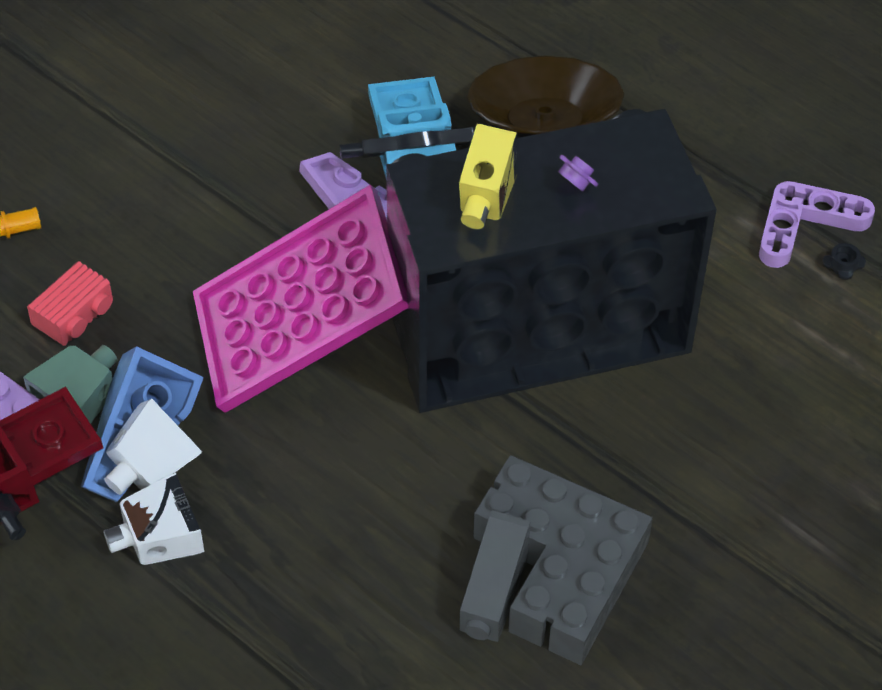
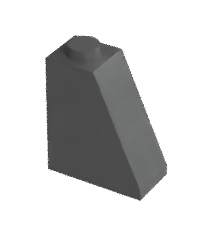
(495, 576)

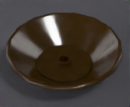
(544, 94)

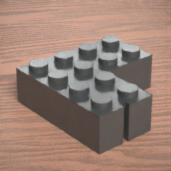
(579, 553)

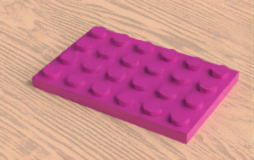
(299, 299)

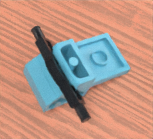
(408, 122)

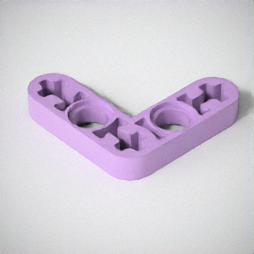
(795, 210)

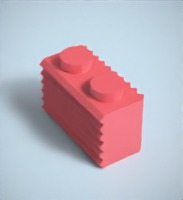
(71, 303)

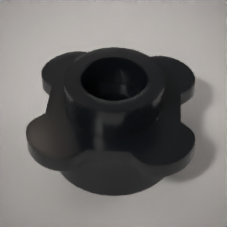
(844, 260)

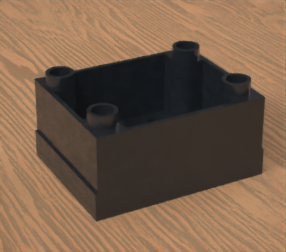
(563, 275)

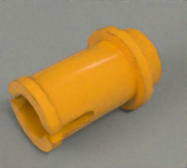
(19, 222)

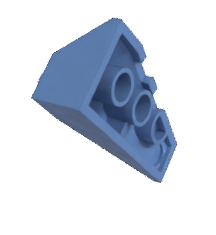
(136, 380)

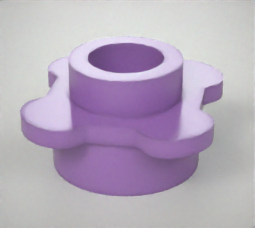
(577, 172)

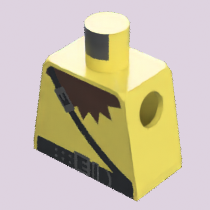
(485, 186)

